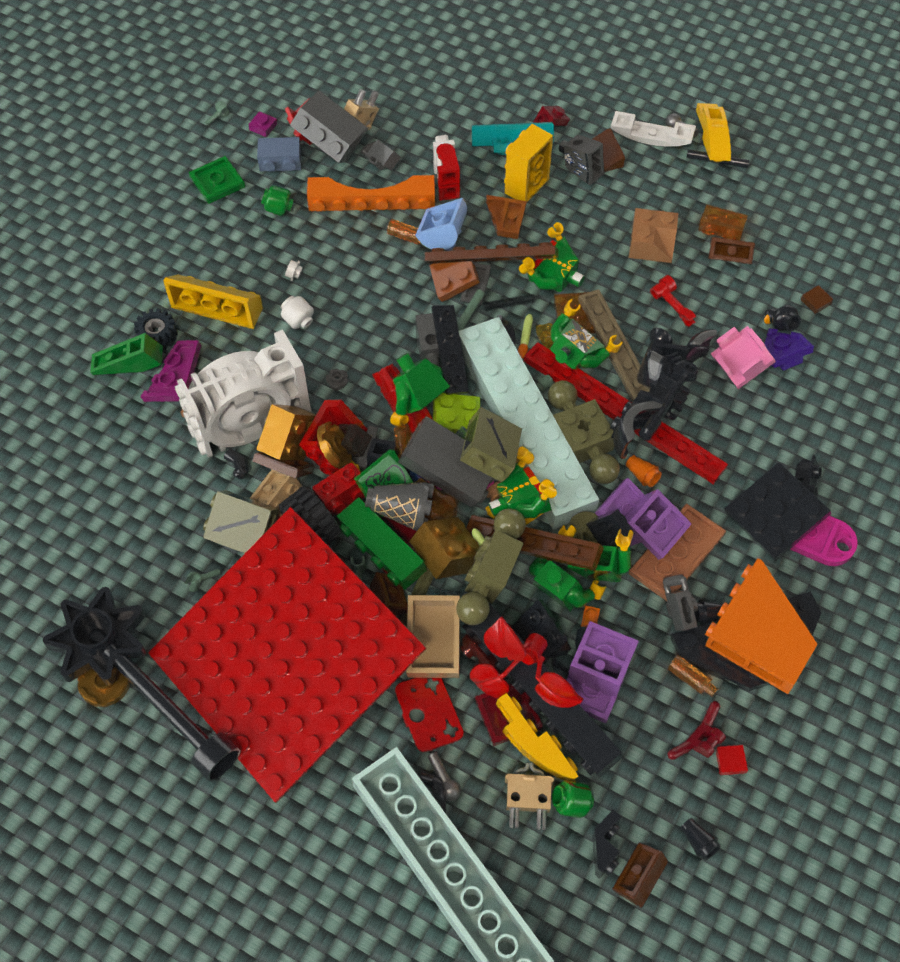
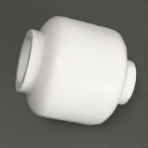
(297, 312)

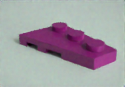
(178, 365)

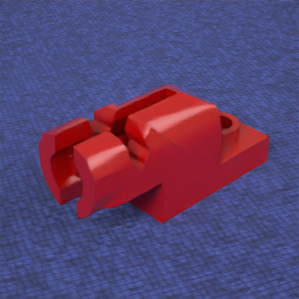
(384, 379)

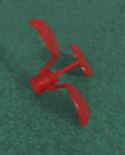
(505, 643)

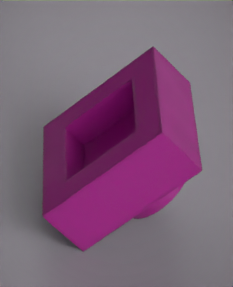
(262, 124)

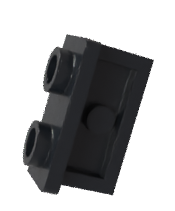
(607, 526)

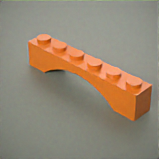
(329, 195)

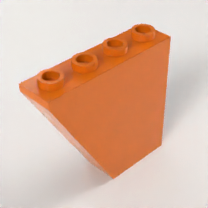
(762, 630)

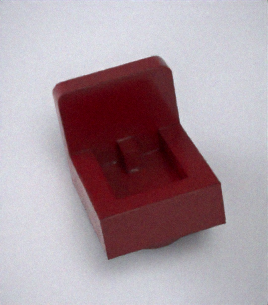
(552, 114)

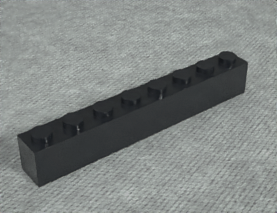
(573, 723)

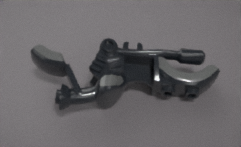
(664, 373)

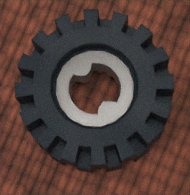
(167, 329)

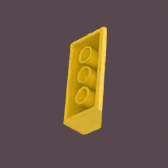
(213, 300)

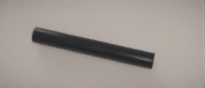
(704, 157)

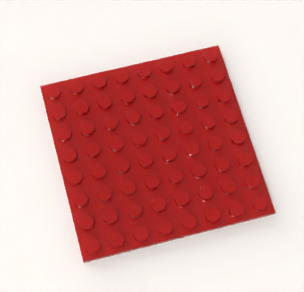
(286, 653)

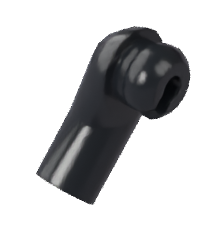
(240, 463)

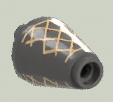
(402, 502)

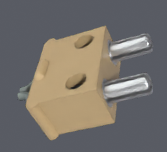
(362, 109)
(528, 790)

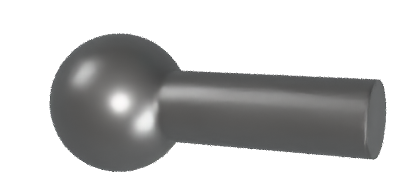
(673, 118)
(451, 787)

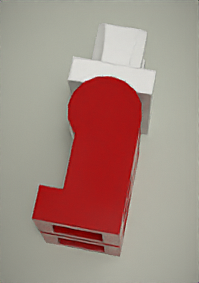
(446, 168)

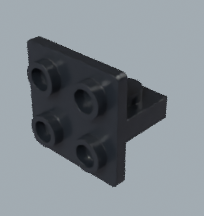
(541, 621)

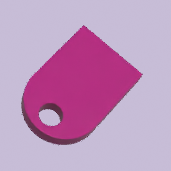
(823, 540)

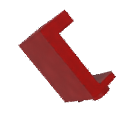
(335, 412)

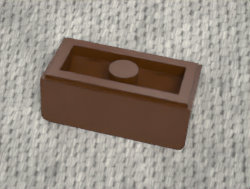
(612, 152)
(731, 250)
(389, 594)
(640, 874)

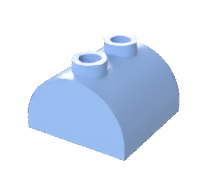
(442, 225)

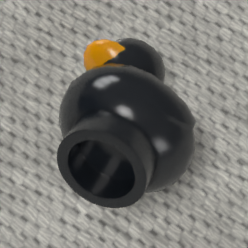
(784, 318)

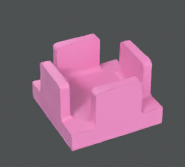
(742, 355)

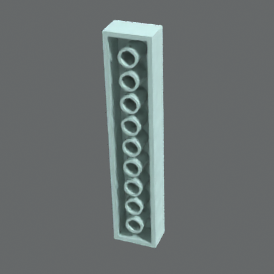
(516, 398)
(446, 863)

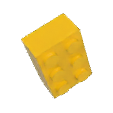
(528, 163)

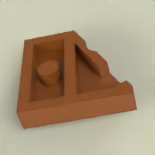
(506, 215)
(453, 278)

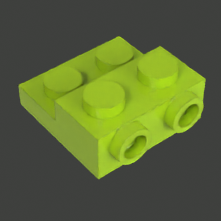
(454, 410)

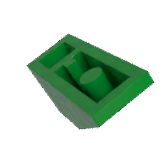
(129, 356)

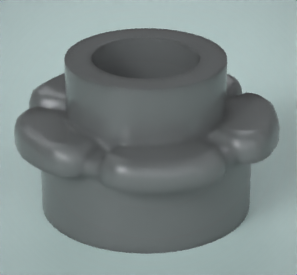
(337, 384)

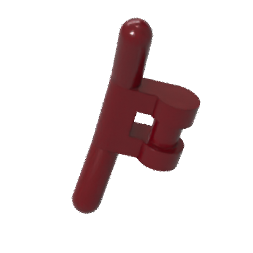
(704, 730)

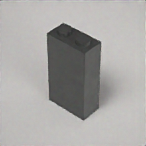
(436, 456)

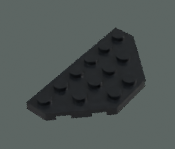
(691, 646)

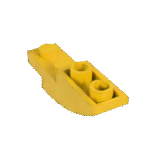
(715, 131)
(541, 750)

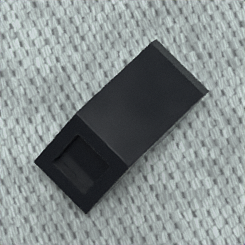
(604, 852)

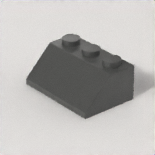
(329, 127)

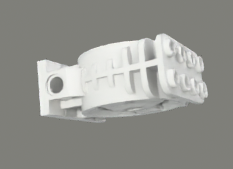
(234, 394)

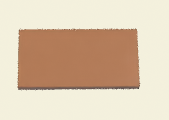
(682, 557)

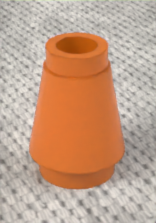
(644, 471)

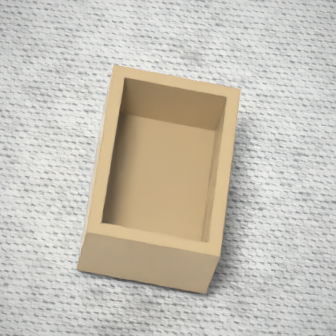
(437, 627)

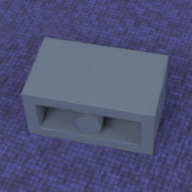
(279, 154)

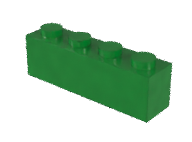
(381, 543)

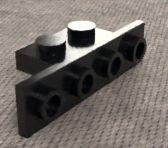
(450, 349)

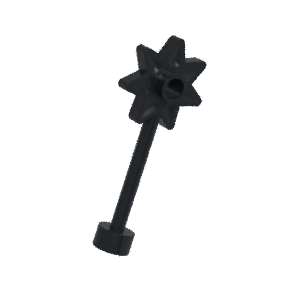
(102, 641)

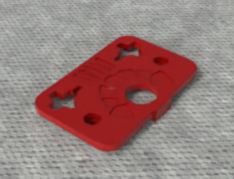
(435, 709)

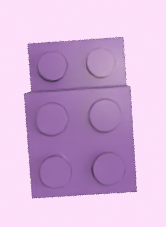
(650, 516)
(600, 669)

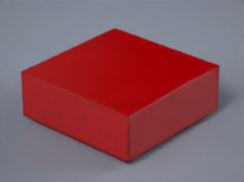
(731, 760)

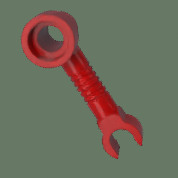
(664, 289)

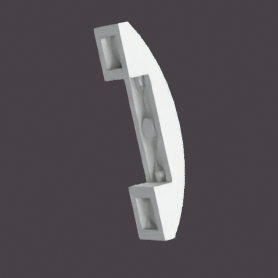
(650, 133)

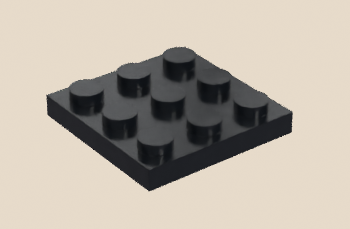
(777, 511)

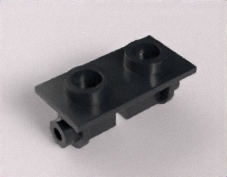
(809, 473)

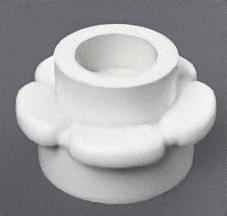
(293, 270)

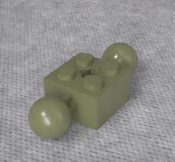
(585, 431)
(491, 567)

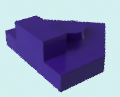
(787, 348)

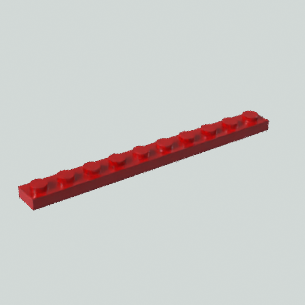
(612, 404)

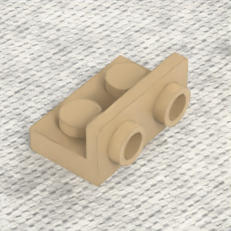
(275, 489)

